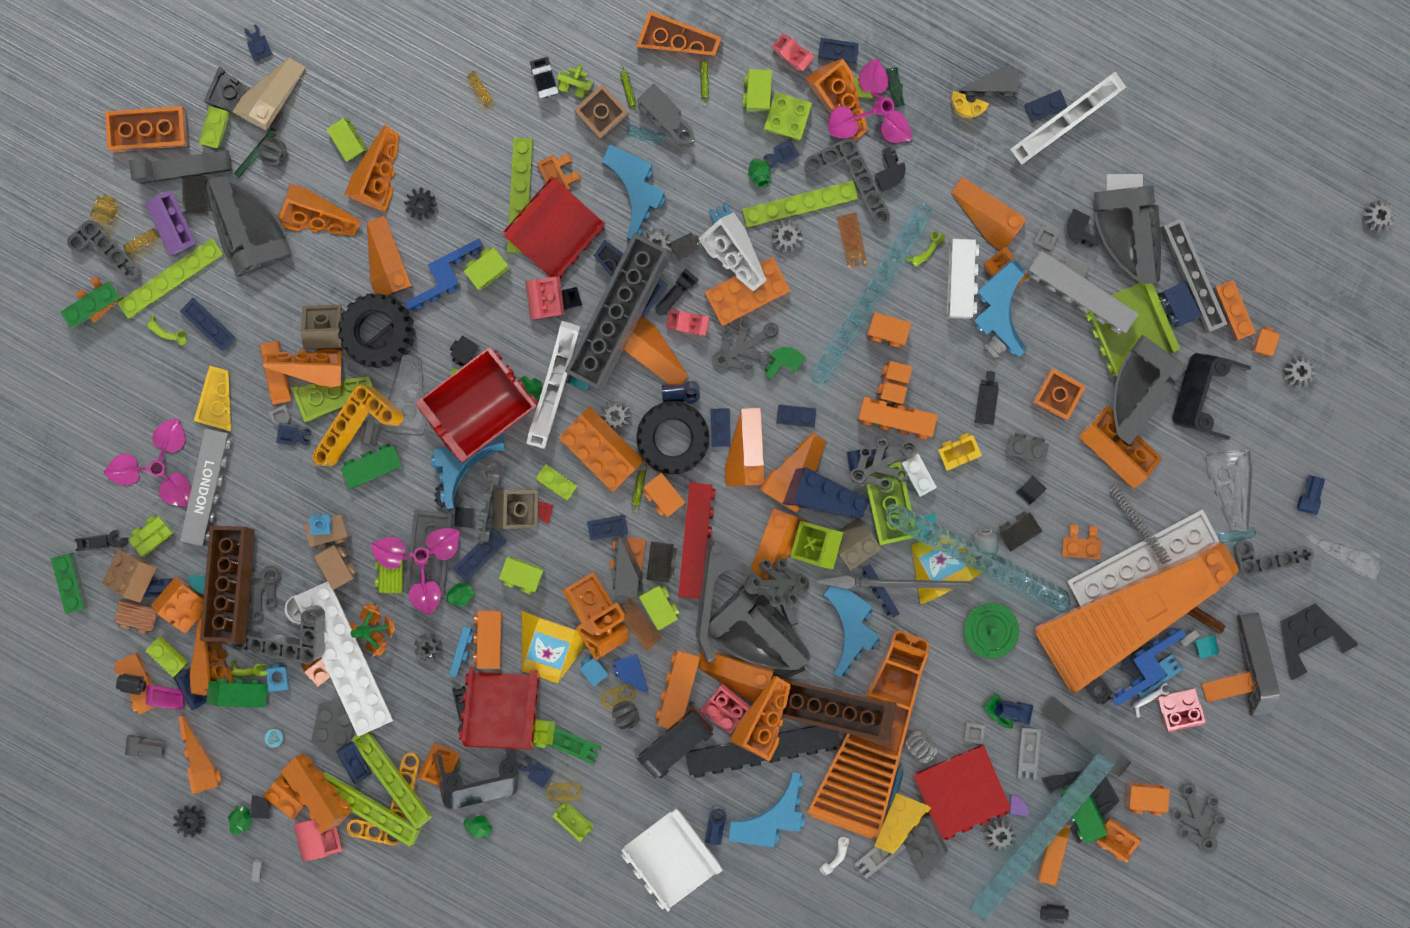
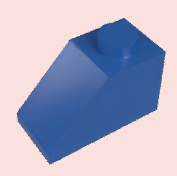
(630, 671)

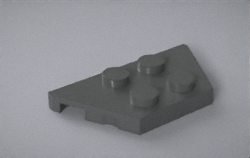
(332, 728)
(925, 846)

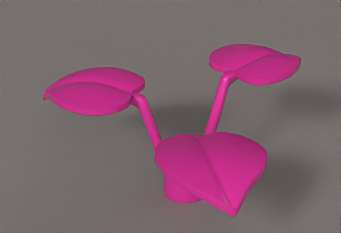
(893, 129)
(175, 489)
(444, 546)

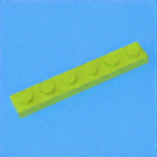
(520, 181)
(800, 204)
(170, 278)
(392, 779)
(375, 812)

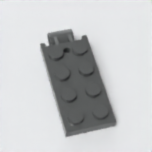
(435, 570)

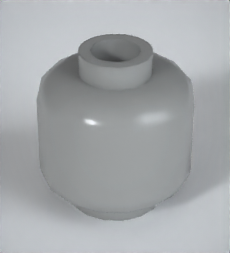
(987, 540)

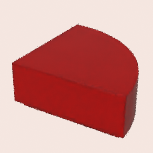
(544, 511)

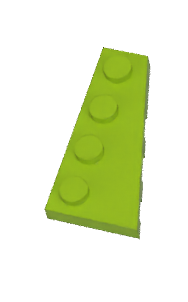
(318, 400)

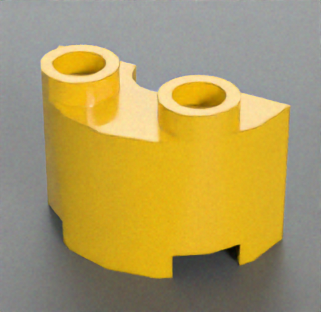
(966, 109)
(959, 452)

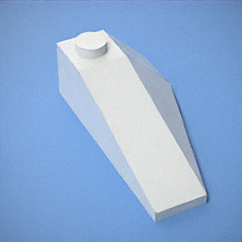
(731, 245)

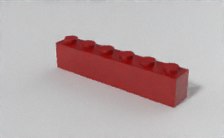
(695, 538)

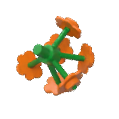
(371, 615)

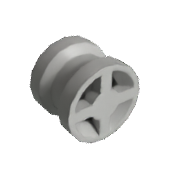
(994, 347)

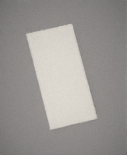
(1122, 181)

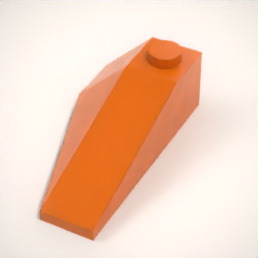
(836, 88)

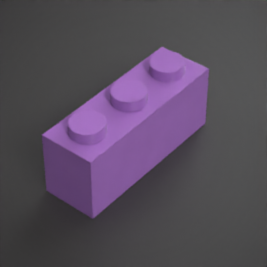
(170, 223)

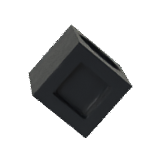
(1104, 697)

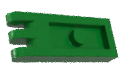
(574, 745)

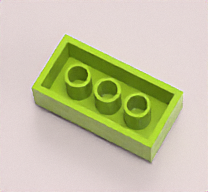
(880, 500)

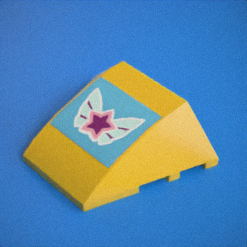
(938, 566)
(548, 647)

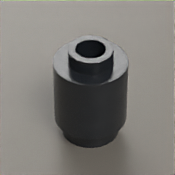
(131, 683)
(1054, 913)

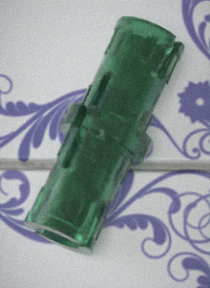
(895, 87)

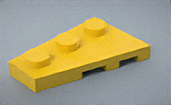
(214, 400)
(900, 820)

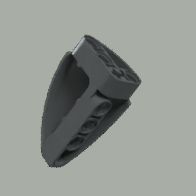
(246, 227)
(1131, 230)
(1143, 386)
(757, 633)

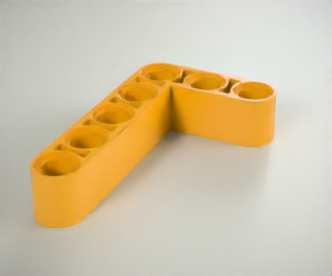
(353, 420)
(383, 837)

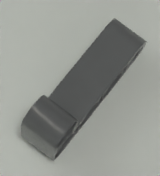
(108, 253)
(1275, 558)

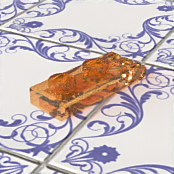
(851, 238)
(640, 625)

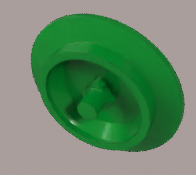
(991, 630)

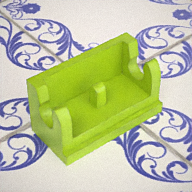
(347, 139)
(572, 820)

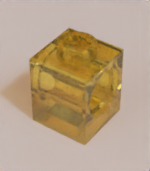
(104, 209)

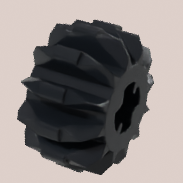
(414, 201)
(186, 827)

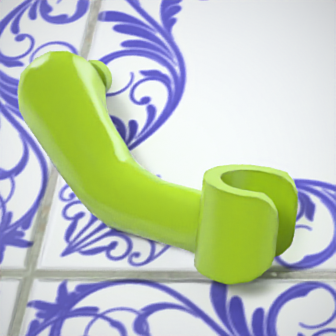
(918, 259)
(179, 336)
(257, 670)

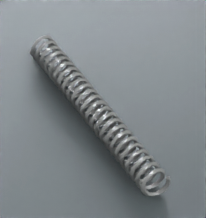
(1160, 555)

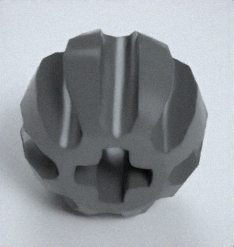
(272, 151)
(424, 651)
(625, 715)

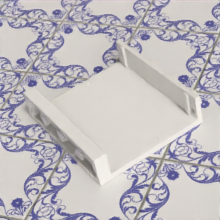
(671, 859)

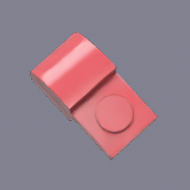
(792, 52)
(687, 322)

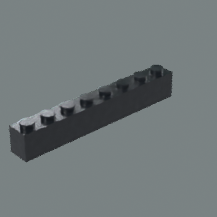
(732, 756)

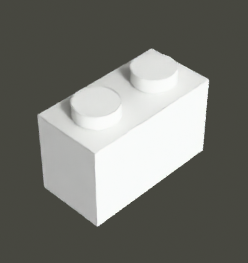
(918, 475)

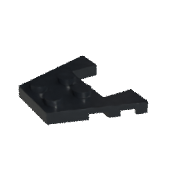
(1308, 629)
(1104, 794)

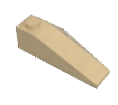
(267, 97)

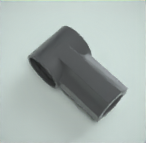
(369, 430)
(139, 747)

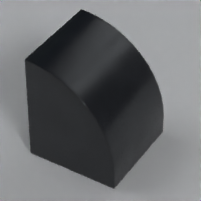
(571, 298)
(1030, 490)
(464, 517)
(260, 807)

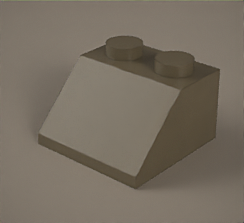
(321, 327)
(515, 508)
(857, 544)

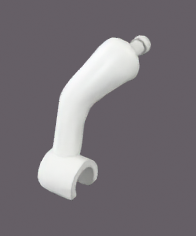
(1148, 698)
(826, 868)

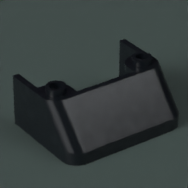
(1193, 392)
(675, 742)
(457, 795)

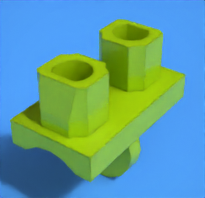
(566, 78)

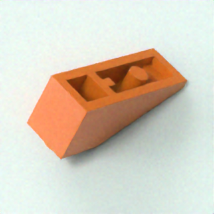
(1228, 686)

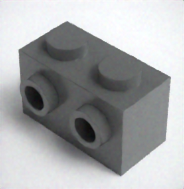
(1026, 448)

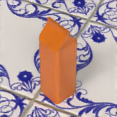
(277, 382)
(1053, 858)

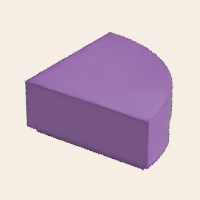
(1018, 806)

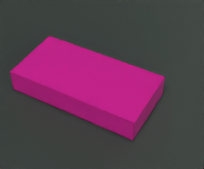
(164, 697)

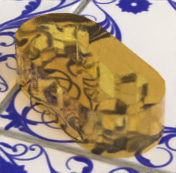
(479, 88)
(141, 241)
(616, 690)
(564, 786)

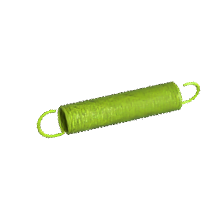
(704, 79)
(628, 89)
(638, 487)

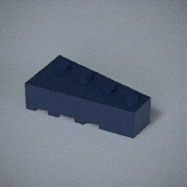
(609, 258)
(821, 494)

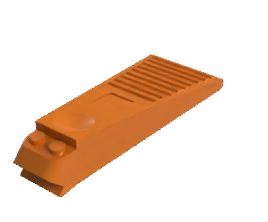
(1117, 623)
(864, 769)

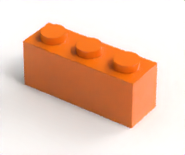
(1233, 310)
(488, 639)
(134, 665)

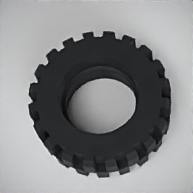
(352, 322)
(672, 411)

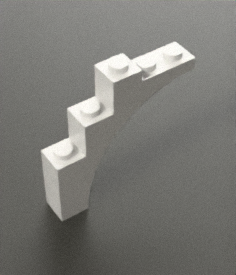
(1068, 118)
(553, 385)

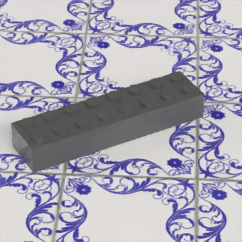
(618, 311)

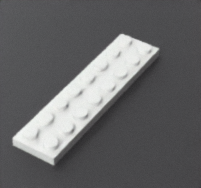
(1139, 560)
(347, 662)

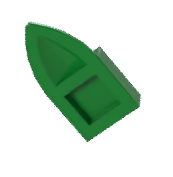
(989, 708)

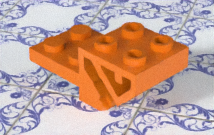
(599, 617)

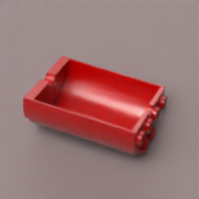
(476, 404)

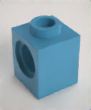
(321, 524)
(593, 670)
(274, 685)

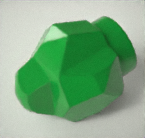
(759, 172)
(533, 386)
(460, 594)
(239, 820)
(478, 827)

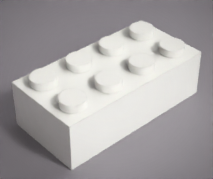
(961, 278)

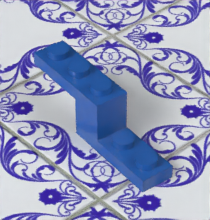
(444, 275)
(1147, 666)

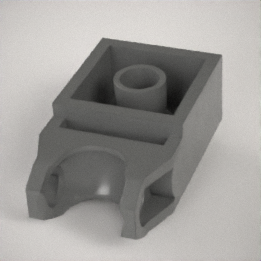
(664, 114)

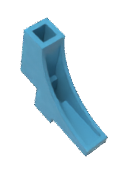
(633, 174)
(997, 315)
(452, 470)
(856, 634)
(782, 815)

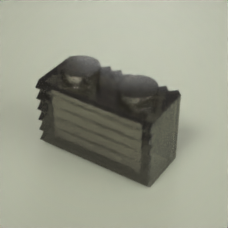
(195, 196)
(685, 246)
(1019, 531)
(660, 561)

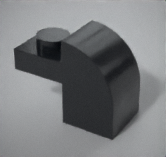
(544, 77)
(894, 174)
(1075, 227)

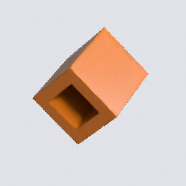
(1266, 341)

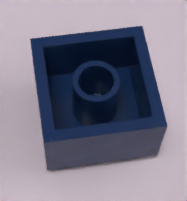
(1179, 304)

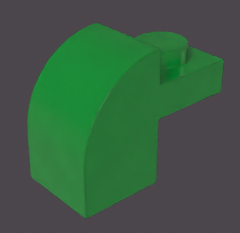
(784, 356)

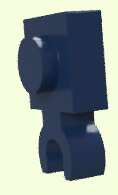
(259, 45)
(784, 152)
(289, 434)
(538, 773)

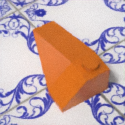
(373, 176)
(309, 211)
(992, 217)
(386, 265)
(654, 353)
(315, 367)
(806, 455)
(745, 456)
(776, 540)
(207, 664)
(738, 675)
(761, 724)
(202, 769)

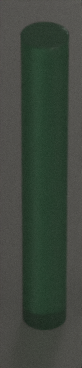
(252, 156)

